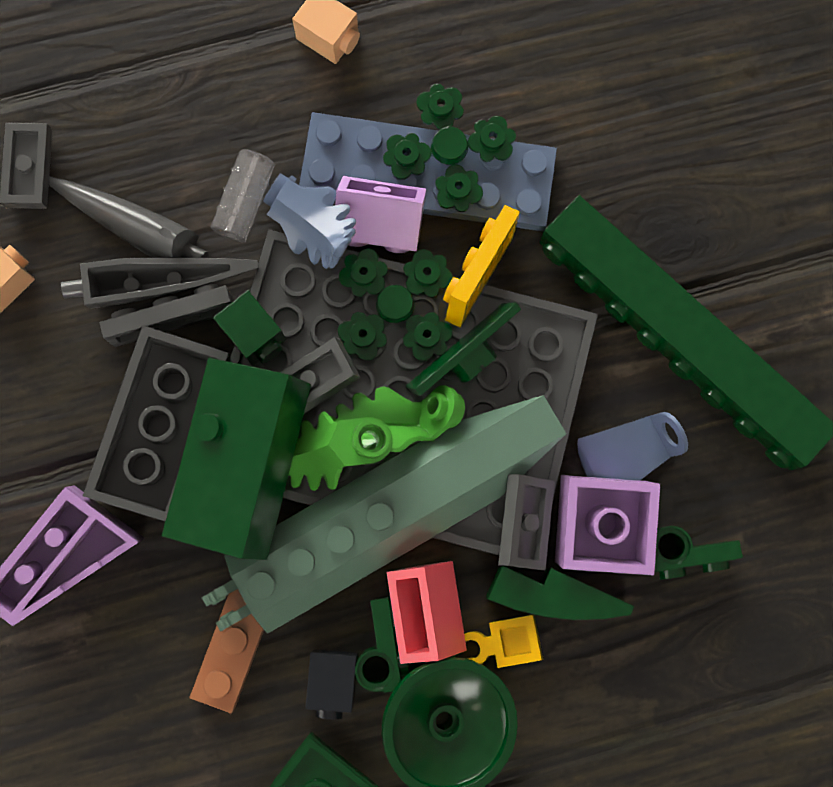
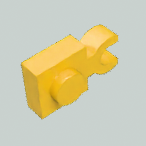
(511, 642)

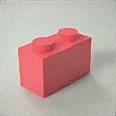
(426, 612)

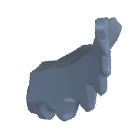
(311, 219)

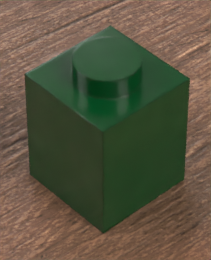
(251, 329)

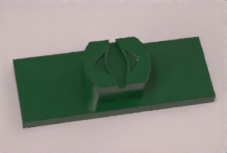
(466, 354)

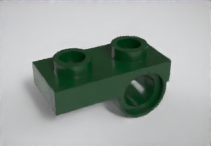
(711, 556)
(385, 648)

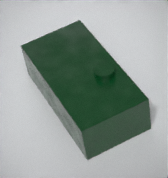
(237, 459)

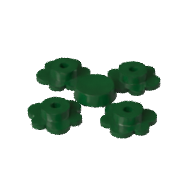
(449, 147)
(395, 304)

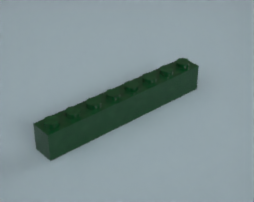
(687, 335)

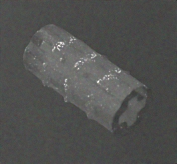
(242, 195)

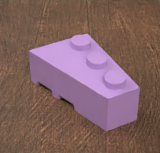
(60, 551)

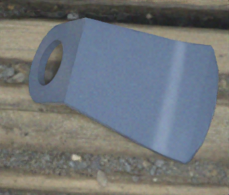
(631, 448)

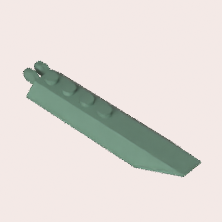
(388, 512)

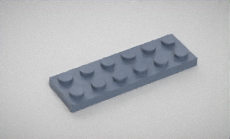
(356, 149)

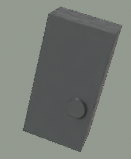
(150, 424)

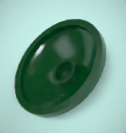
(473, 740)

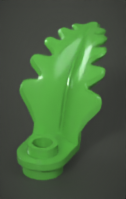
(407, 419)
(336, 446)

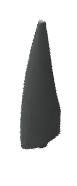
(132, 223)
(148, 278)

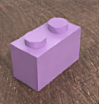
(383, 213)

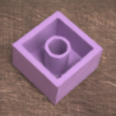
(607, 525)

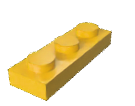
(480, 265)

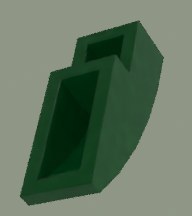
(554, 596)

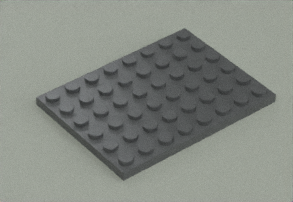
(536, 352)

